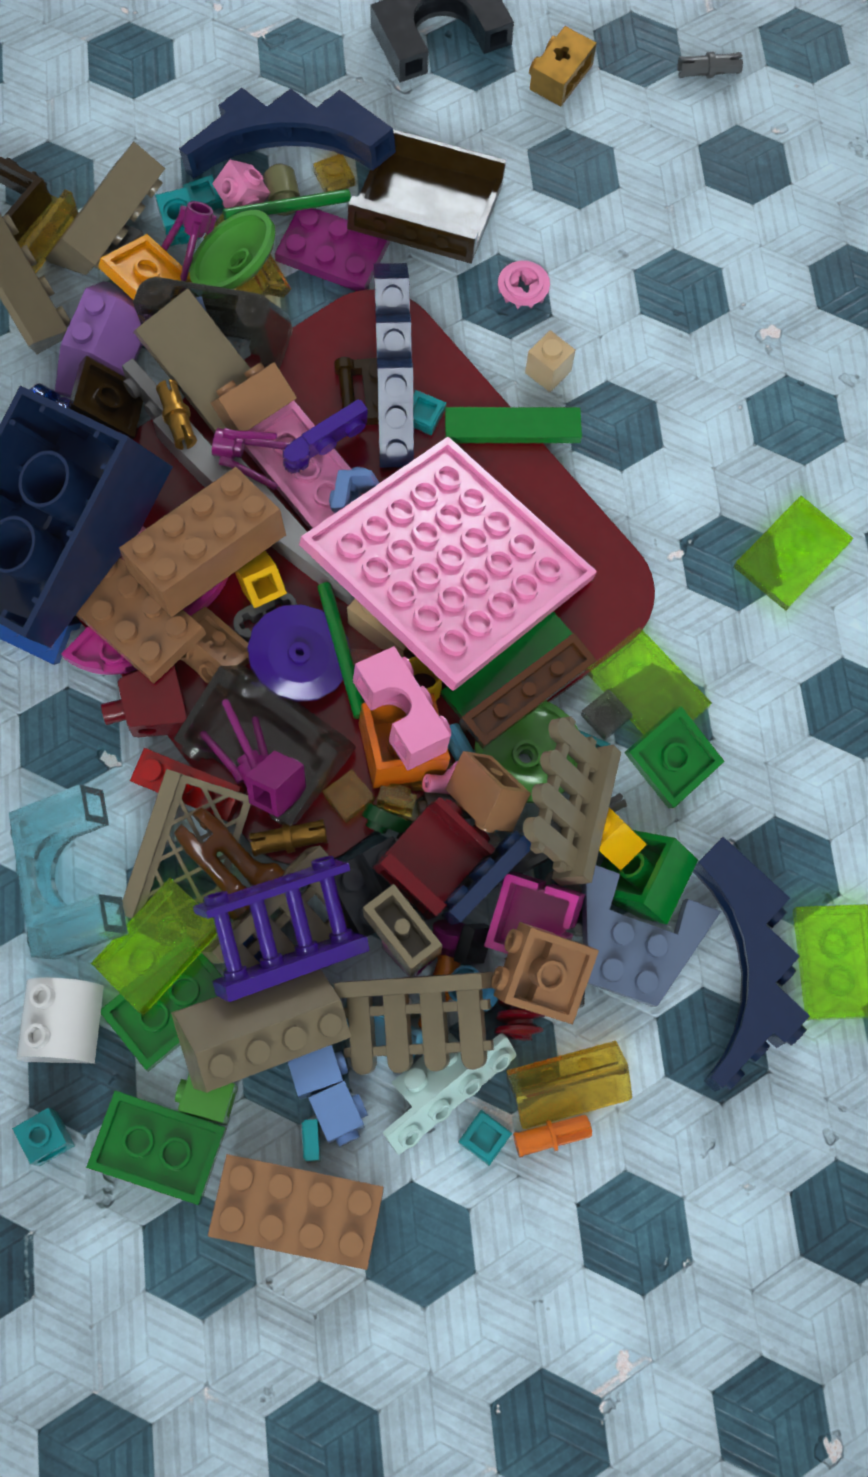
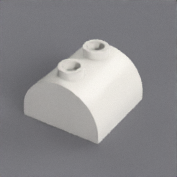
(60, 1021)

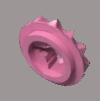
(532, 275)

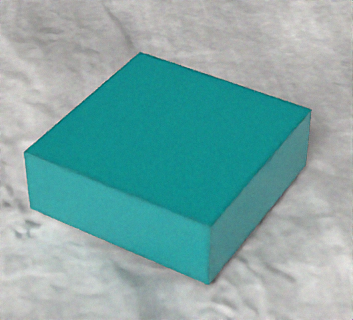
(204, 192)
(427, 412)
(485, 1137)
(311, 1141)

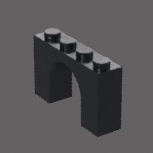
(397, 33)

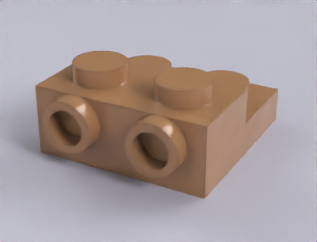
(544, 972)

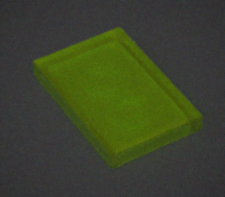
(793, 552)
(647, 681)
(158, 947)
(833, 960)

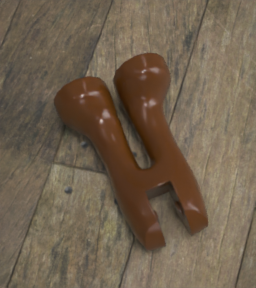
(223, 841)

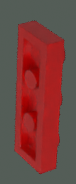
(151, 771)

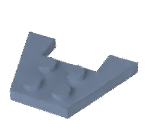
(633, 955)

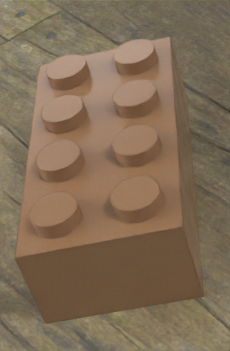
(203, 541)
(296, 1212)

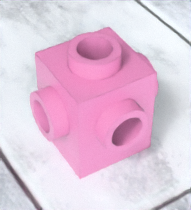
(240, 185)

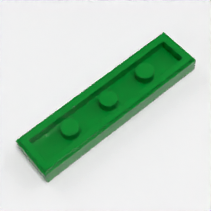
(513, 424)
(507, 665)

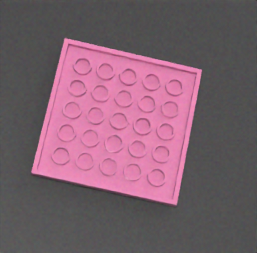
(448, 561)

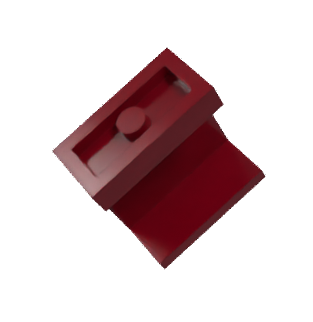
(434, 856)

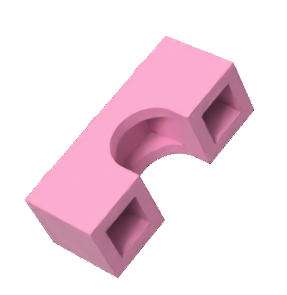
(391, 681)

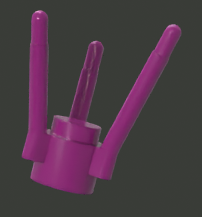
(197, 220)
(231, 443)
(250, 758)

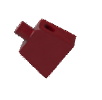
(148, 706)

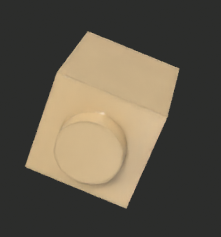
(549, 361)

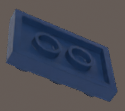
(486, 877)

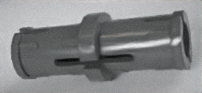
(710, 65)

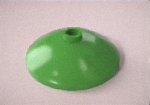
(234, 250)
(530, 738)

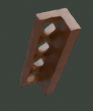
(527, 691)

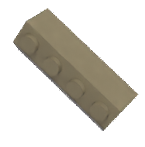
(107, 211)
(27, 295)
(259, 1030)

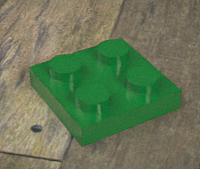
(674, 757)

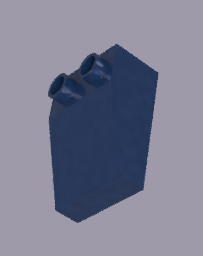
(65, 510)

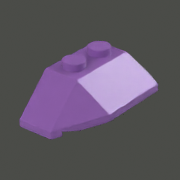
(100, 330)

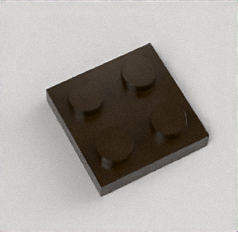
(103, 398)

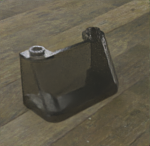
(234, 312)
(285, 728)

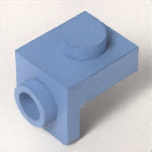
(350, 486)

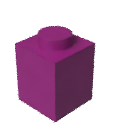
(276, 783)

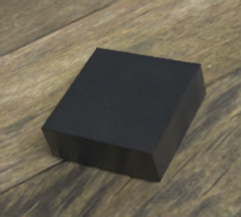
(471, 944)

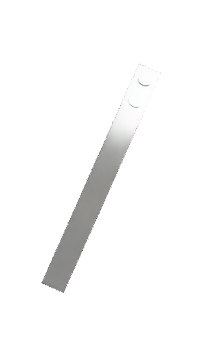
(206, 470)

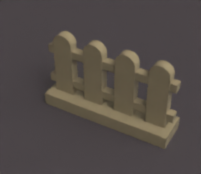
(586, 810)
(244, 926)
(433, 1020)

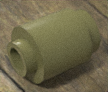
(281, 183)

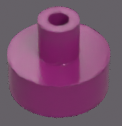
(448, 936)

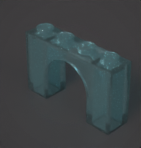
(39, 837)

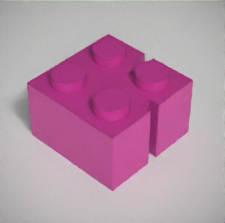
(528, 902)

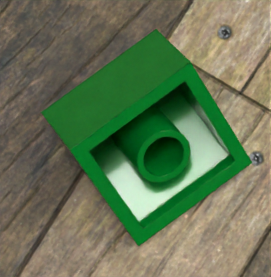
(653, 878)

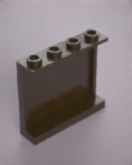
(429, 197)

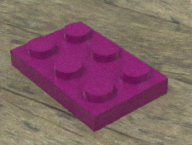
(327, 249)

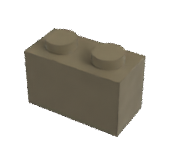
(402, 930)

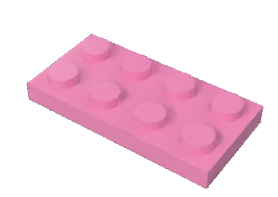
(310, 488)

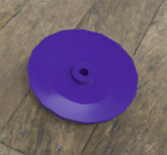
(295, 653)

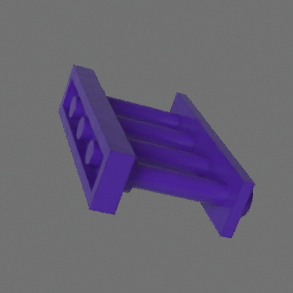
(308, 954)

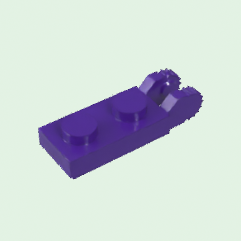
(324, 436)

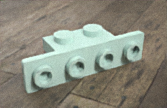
(440, 1092)

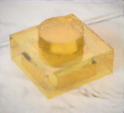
(334, 173)
(348, 795)
(397, 799)

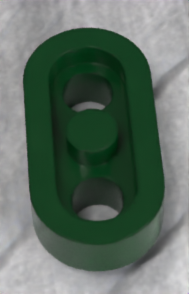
(383, 819)

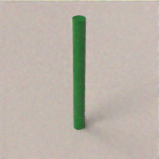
(294, 203)
(341, 646)

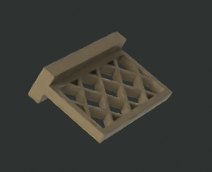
(158, 834)

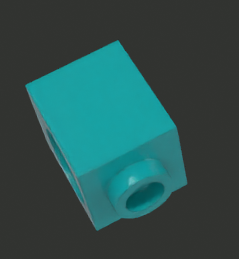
(169, 207)
(43, 1137)

